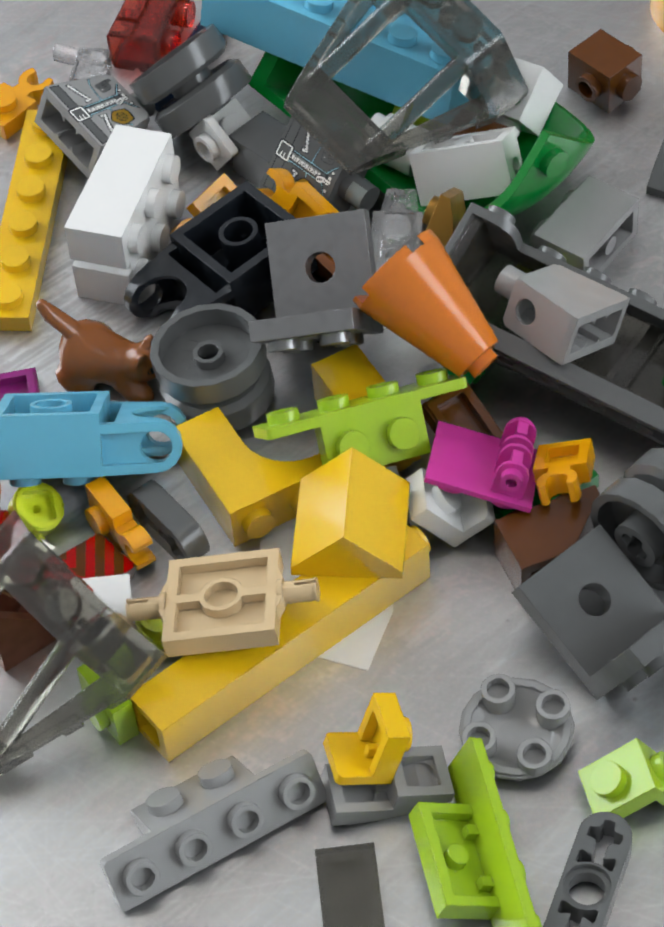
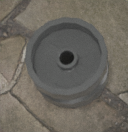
(191, 82)
(209, 363)
(634, 515)

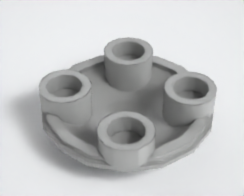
(521, 725)

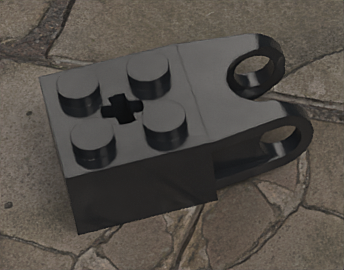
(213, 259)

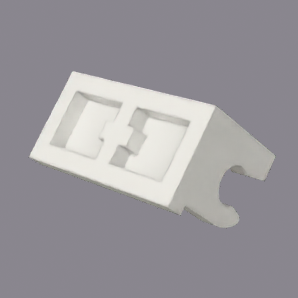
(474, 162)

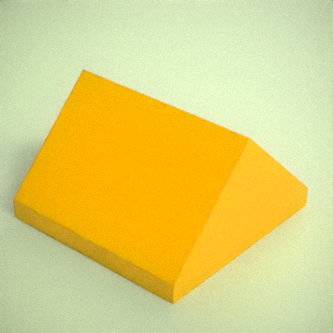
(351, 520)

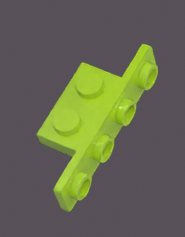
(382, 425)
(470, 848)

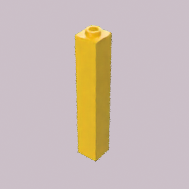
(211, 688)

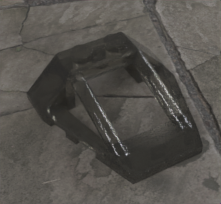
(459, 28)
(84, 629)

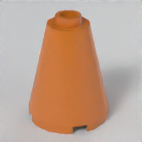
(430, 307)

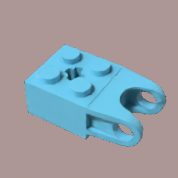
(83, 437)

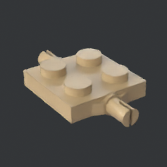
(223, 602)

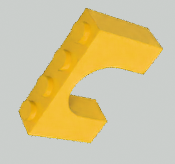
(254, 492)

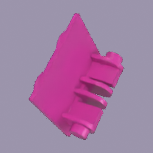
(485, 464)

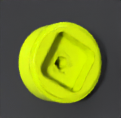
(39, 506)

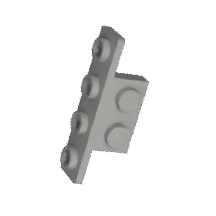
(208, 820)

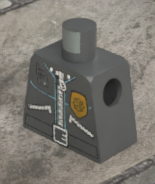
(313, 164)

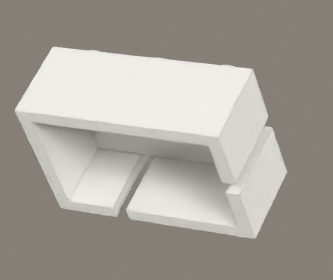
(124, 212)

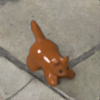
(96, 355)

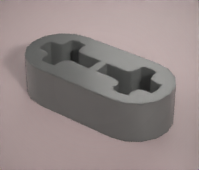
(167, 521)

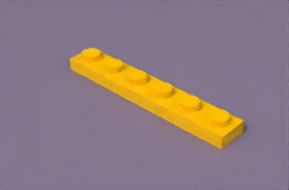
(28, 224)

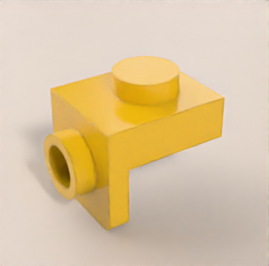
(377, 747)

